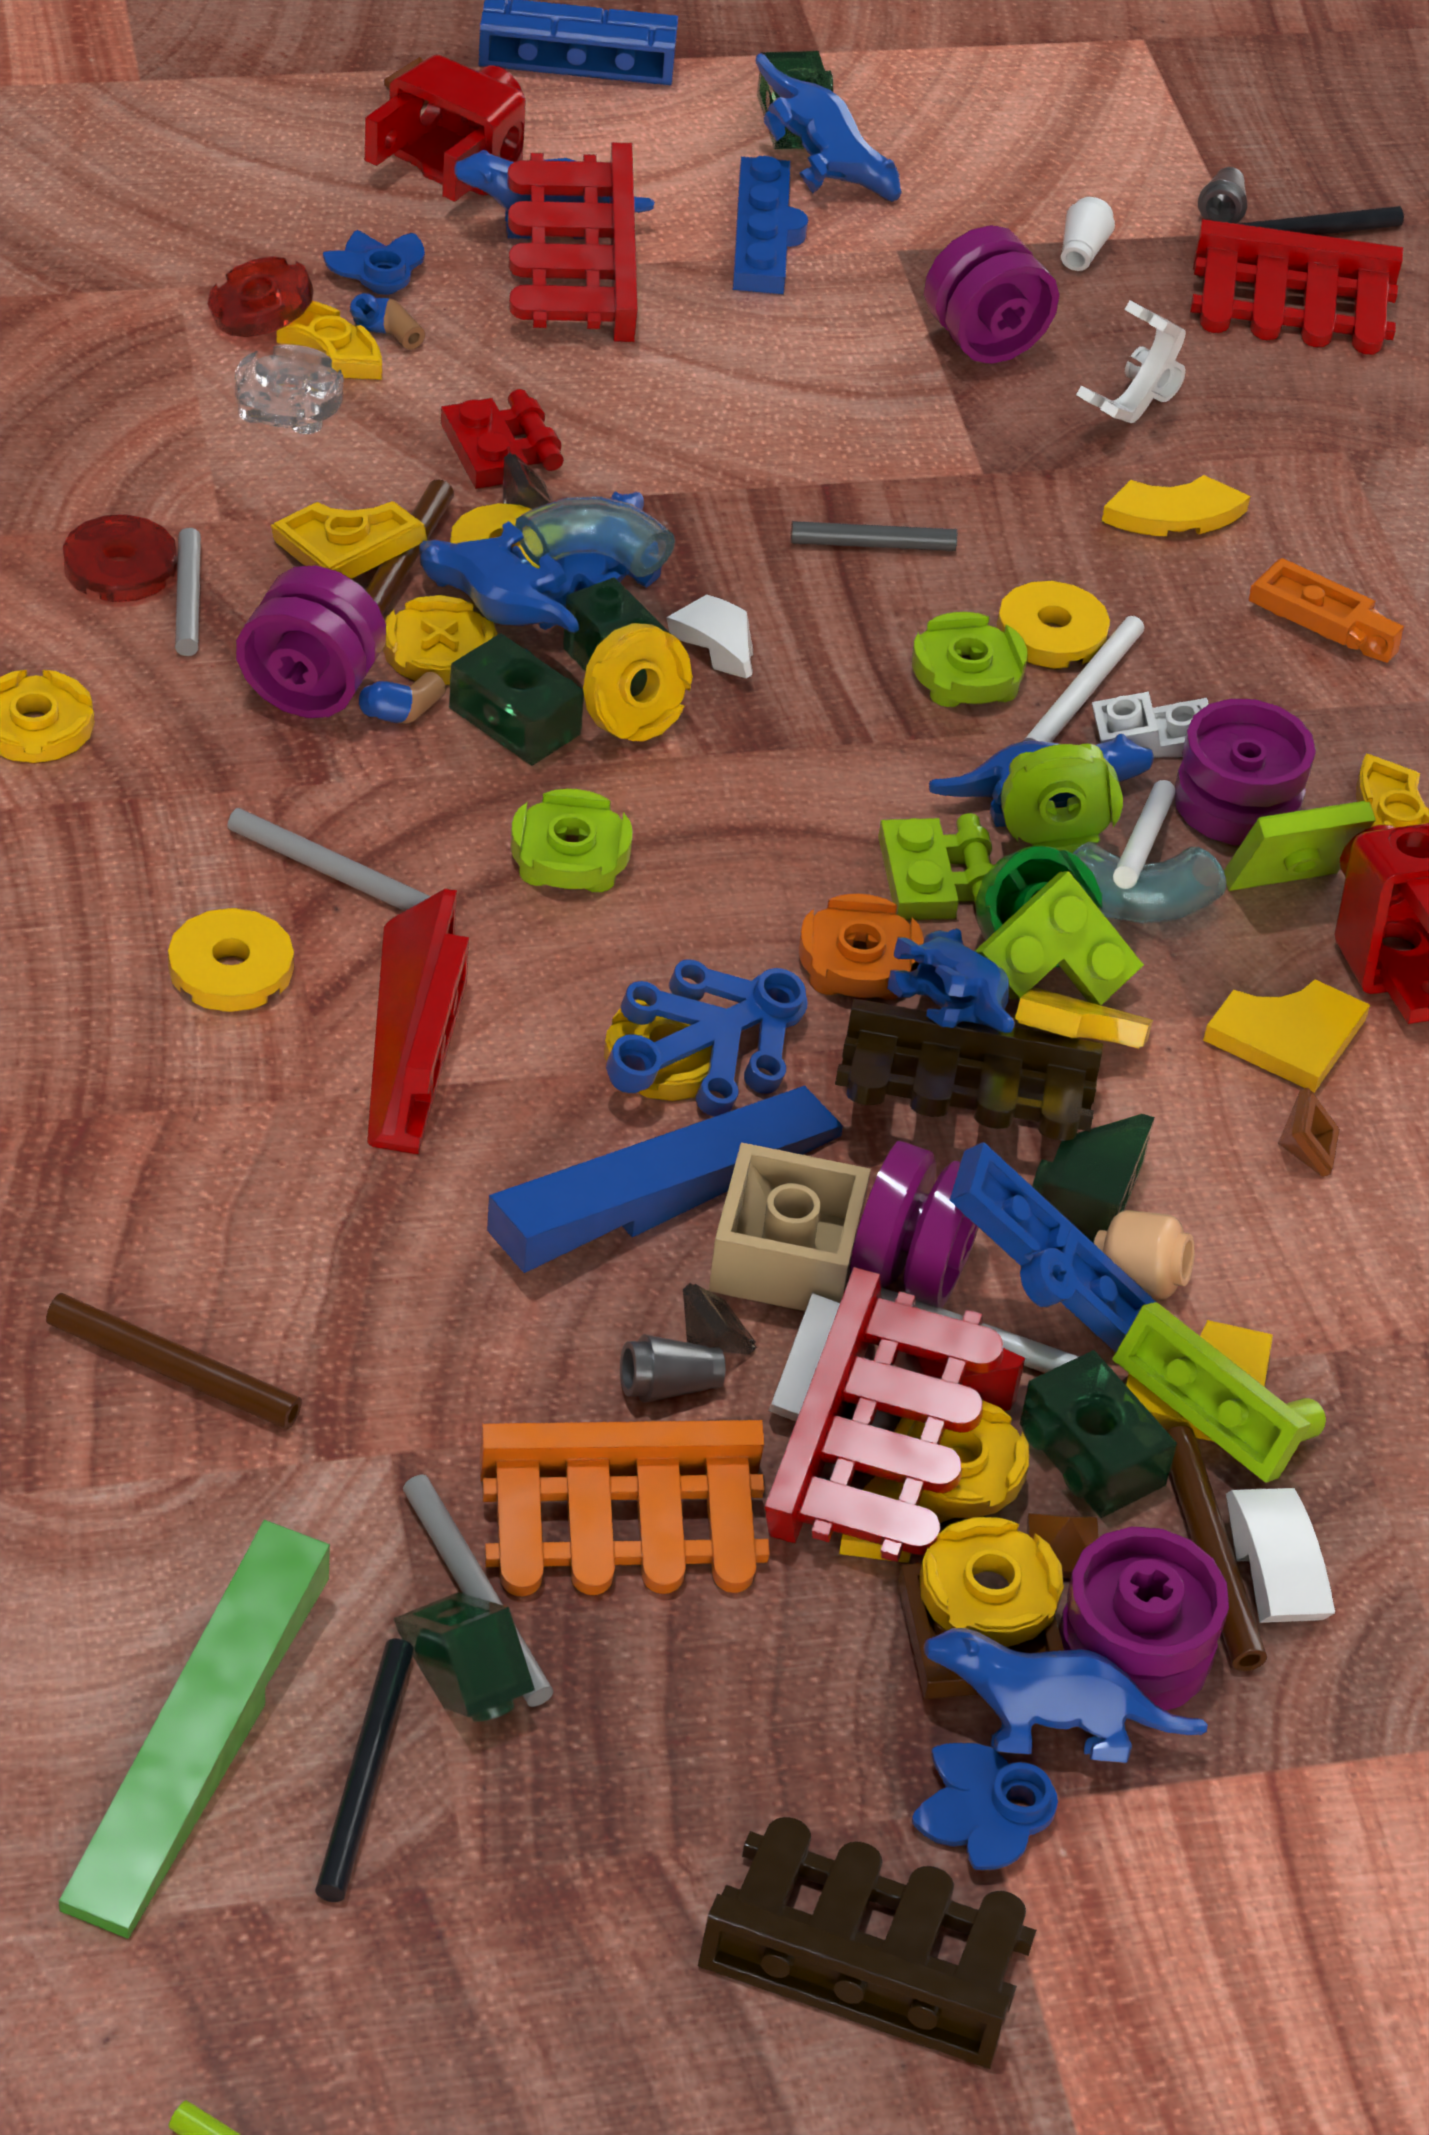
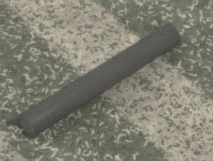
(873, 536)

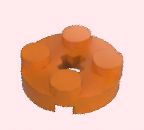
(829, 940)

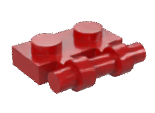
(486, 435)

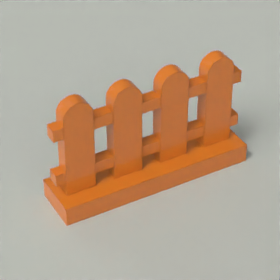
(623, 1461)

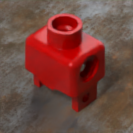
(463, 116)
(1388, 898)

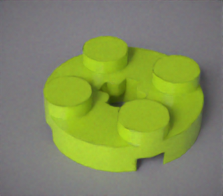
(990, 676)
(1057, 770)
(549, 860)

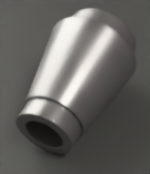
(1224, 197)
(669, 1368)

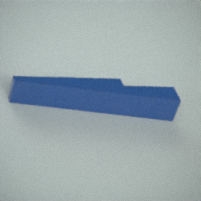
(649, 1179)

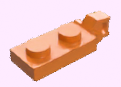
(1327, 609)

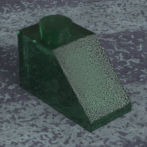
(1096, 1173)
(468, 1654)

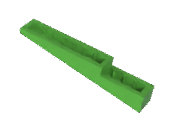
(198, 1729)

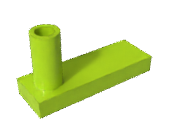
(1216, 1393)

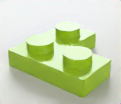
(1062, 929)

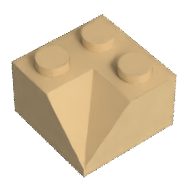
(787, 1227)

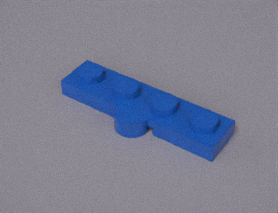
(765, 225)
(1053, 1254)

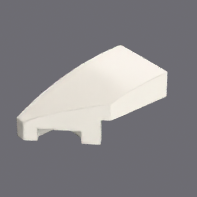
(720, 628)

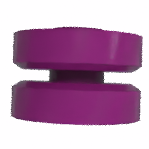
(991, 294)
(311, 641)
(1242, 765)
(914, 1226)
(1148, 1608)

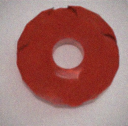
(260, 297)
(97, 541)

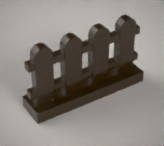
(969, 1068)
(857, 1975)

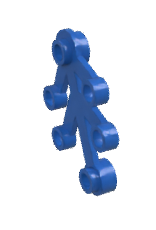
(772, 999)

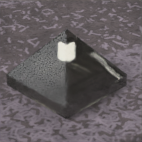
(522, 484)
(713, 1322)

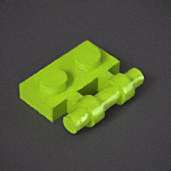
(919, 864)

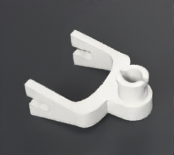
(1156, 378)

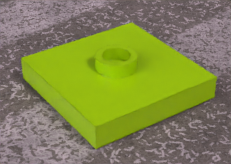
(1296, 845)

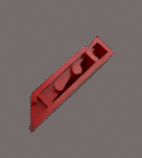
(416, 1015)

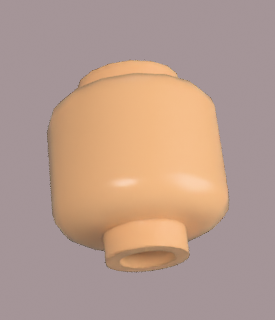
(1149, 1250)

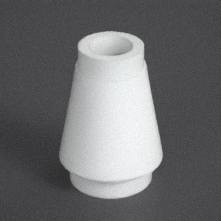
(1086, 231)

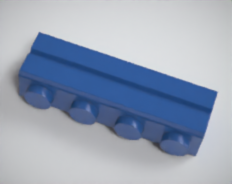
(578, 41)

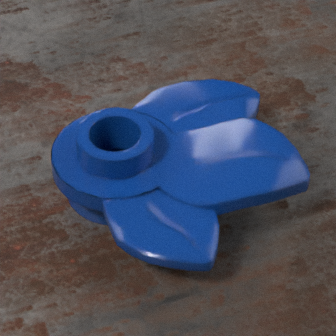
(376, 265)
(978, 1808)

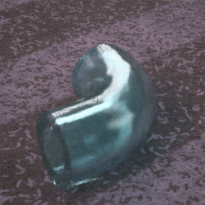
(596, 527)
(1163, 889)

